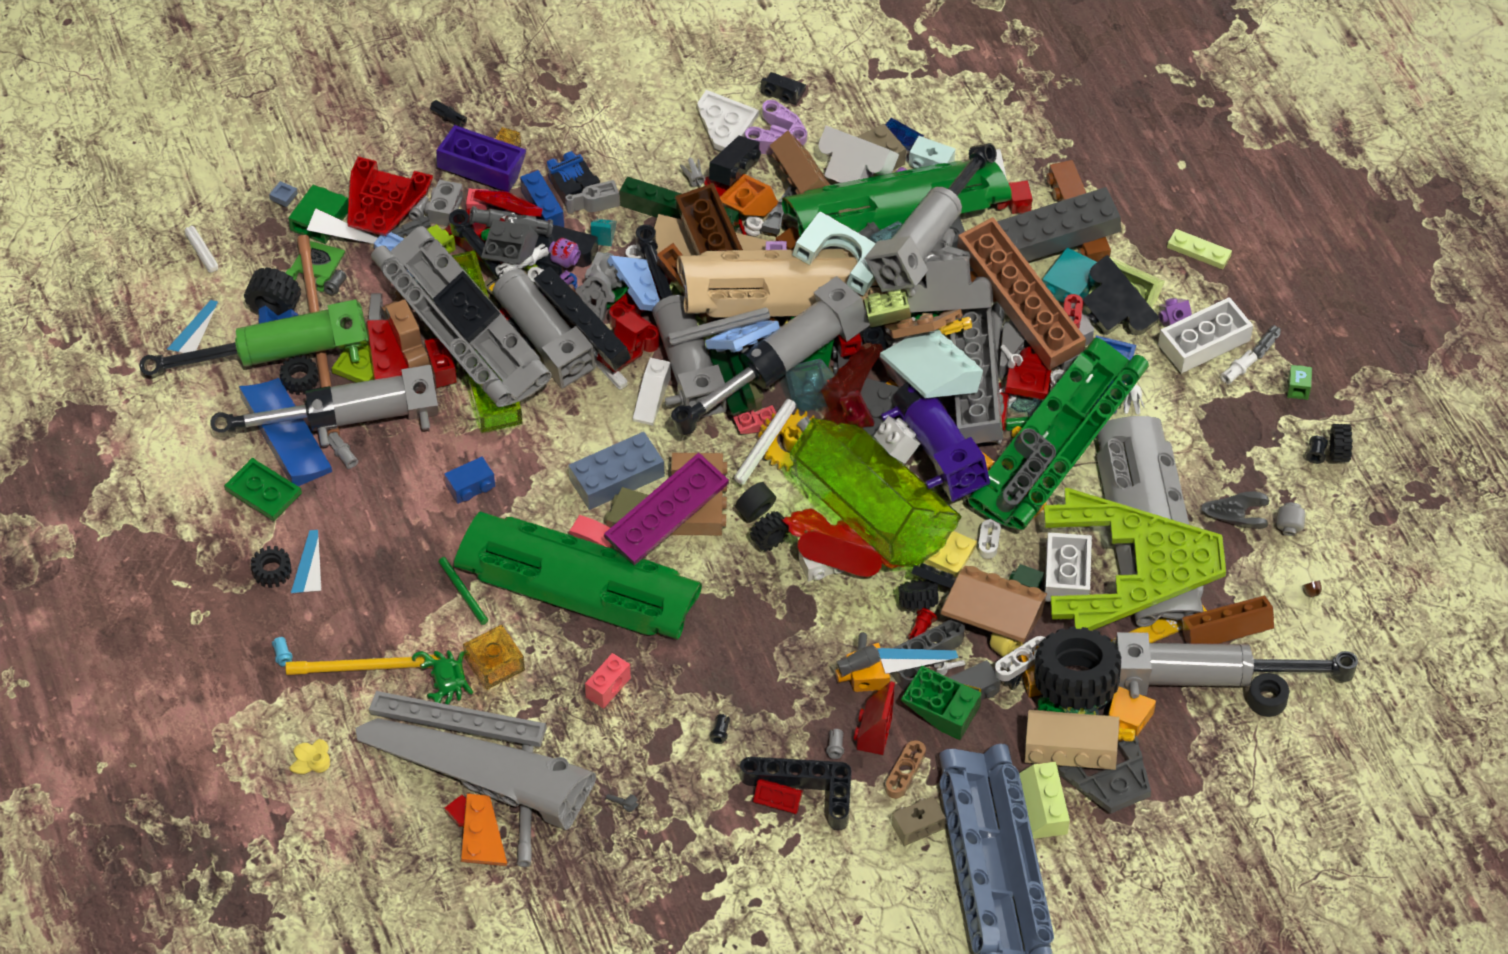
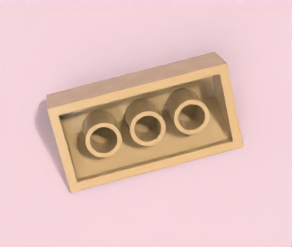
(1072, 739)

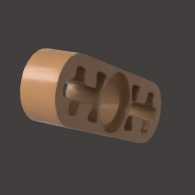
(905, 759)

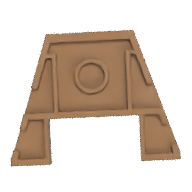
(925, 324)

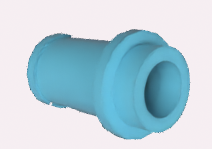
(281, 651)

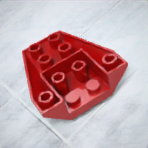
(382, 198)

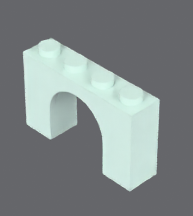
(829, 232)

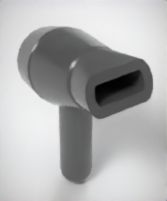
(861, 659)

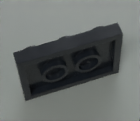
(466, 306)

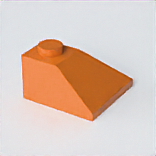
(750, 197)

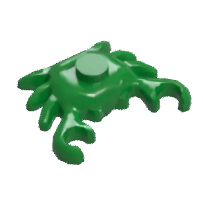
(447, 674)

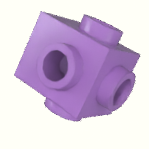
(1174, 311)

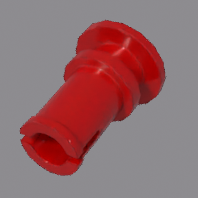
(923, 621)

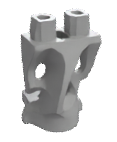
(599, 284)

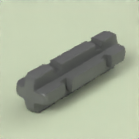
(407, 228)
(1266, 341)

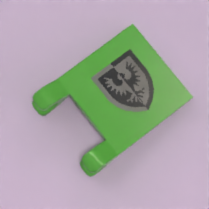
(324, 262)

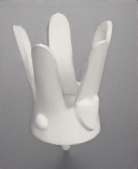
(1134, 395)

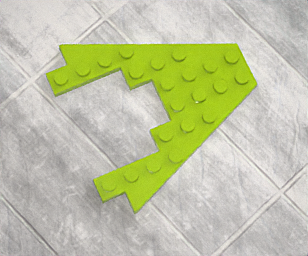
(1167, 555)

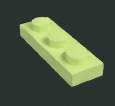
(1199, 249)

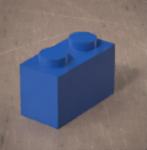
(469, 480)

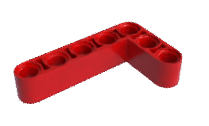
(627, 304)

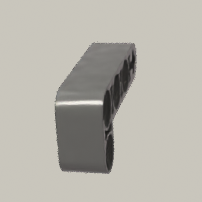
(1025, 475)
(948, 635)

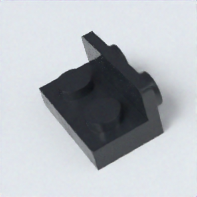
(782, 88)

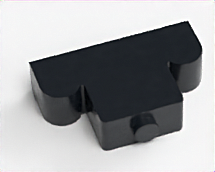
(587, 245)
(1116, 301)

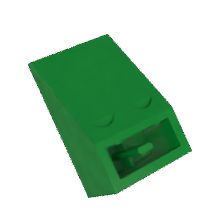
(942, 701)

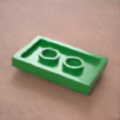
(263, 489)

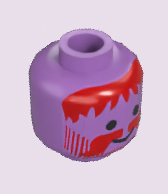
(564, 252)

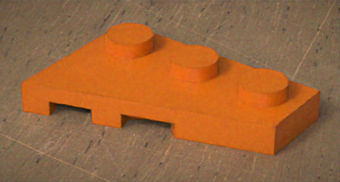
(481, 833)

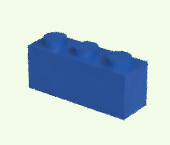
(538, 193)

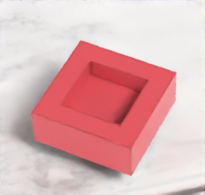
(471, 201)

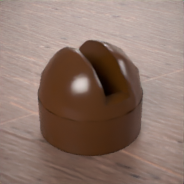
(1313, 589)

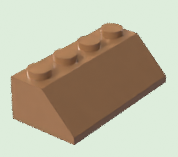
(797, 163)

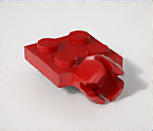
(1029, 378)

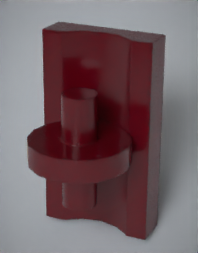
(856, 410)

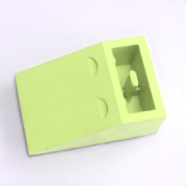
(887, 307)

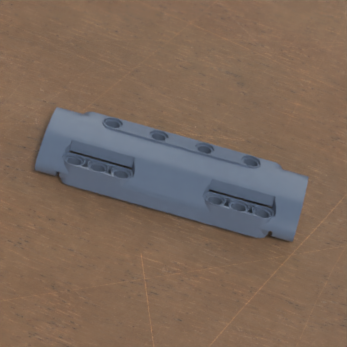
(993, 861)

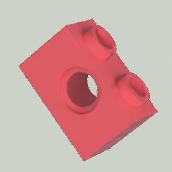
(607, 680)

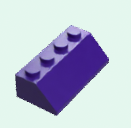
(480, 158)

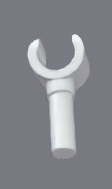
(1012, 357)
(945, 666)

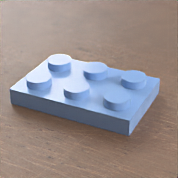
(741, 336)

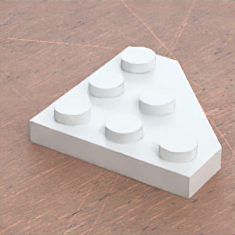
(724, 118)

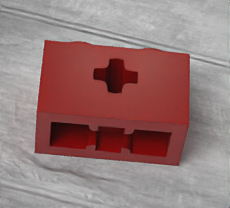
(441, 362)

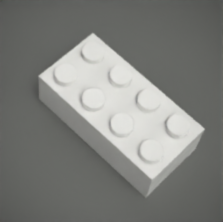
(1205, 335)

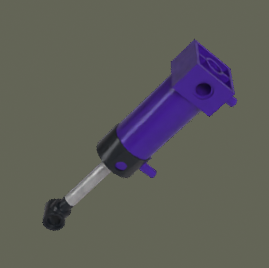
(957, 460)

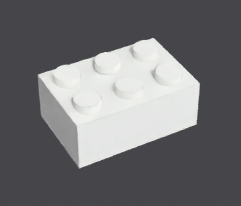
(1067, 565)

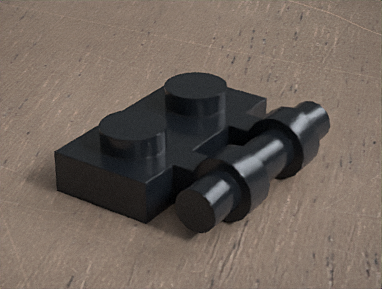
(930, 573)

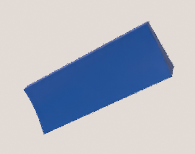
(288, 440)

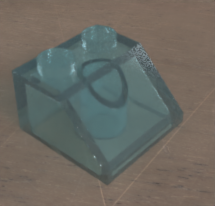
(806, 384)

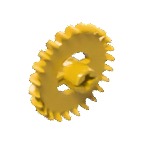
(790, 434)

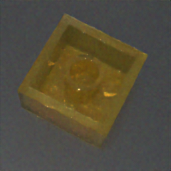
(494, 657)

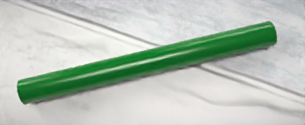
(463, 590)

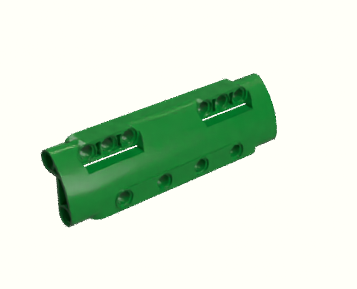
(895, 195)
(1065, 428)
(577, 575)

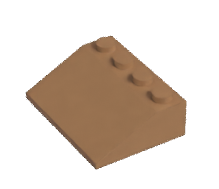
(994, 603)

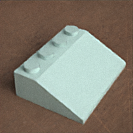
(934, 365)

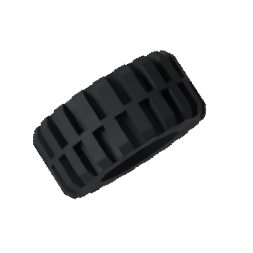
(1074, 687)

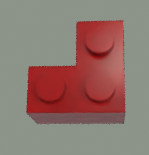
(632, 333)

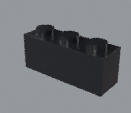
(734, 160)

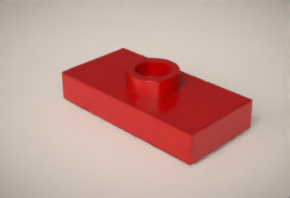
(778, 796)

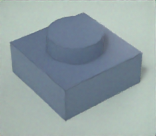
(283, 194)

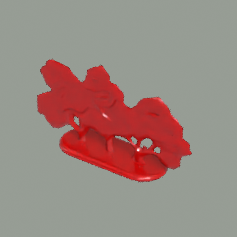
(834, 544)

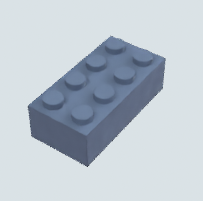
(624, 464)

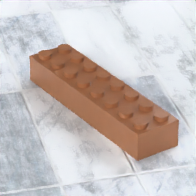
(1022, 294)

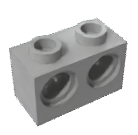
(444, 199)

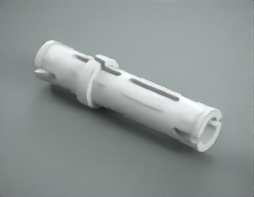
(537, 254)

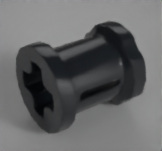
(1317, 449)

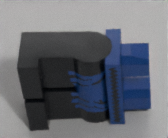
(570, 175)

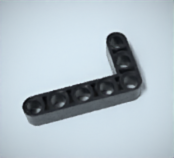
(805, 780)

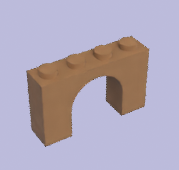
(709, 518)

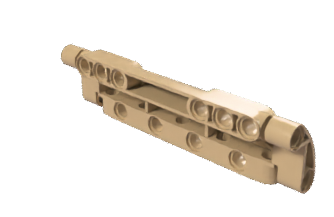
(785, 280)

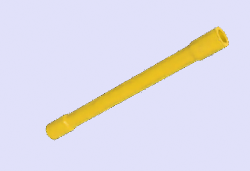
(305, 667)

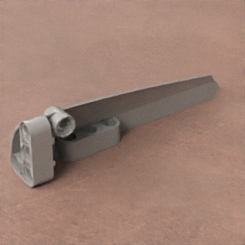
(489, 768)

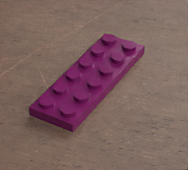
(666, 508)

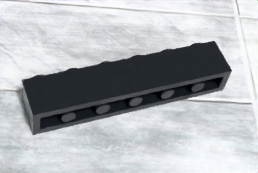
(580, 315)

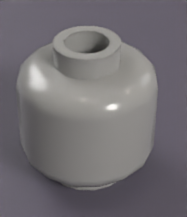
(1291, 518)

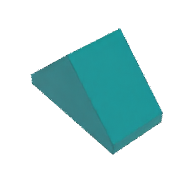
(604, 230)

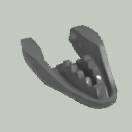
(1233, 509)

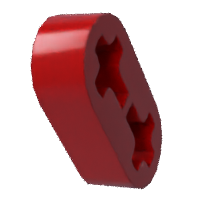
(1077, 312)

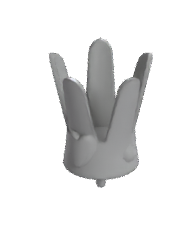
(696, 177)

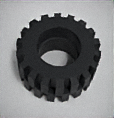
(272, 289)

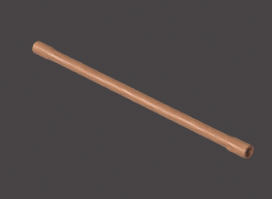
(305, 252)

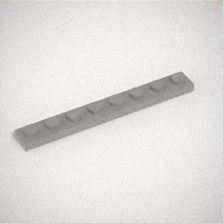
(458, 718)

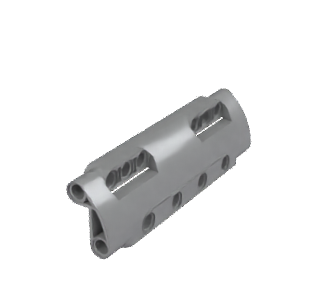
(426, 261)
(1154, 491)

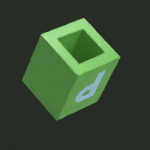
(1299, 382)

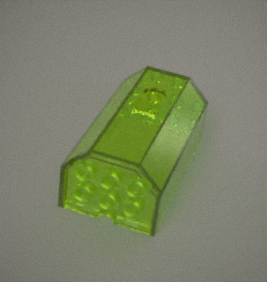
(873, 492)

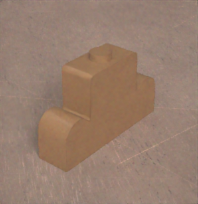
(406, 333)

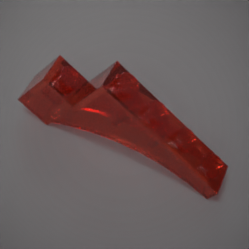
(848, 379)

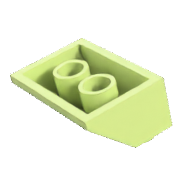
(1145, 284)
(1045, 800)

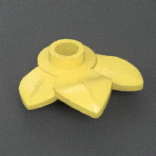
(311, 757)

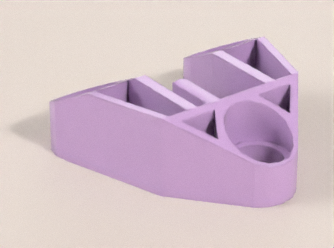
(780, 121)

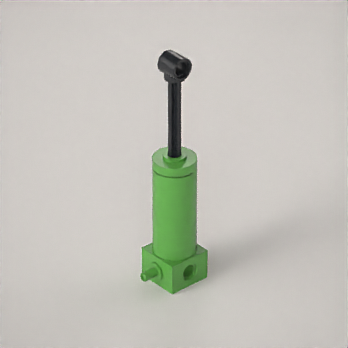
(280, 339)

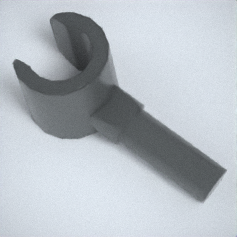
(628, 804)

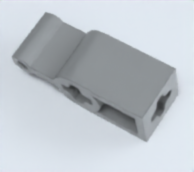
(594, 198)

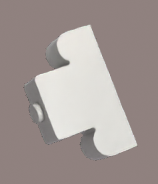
(854, 157)

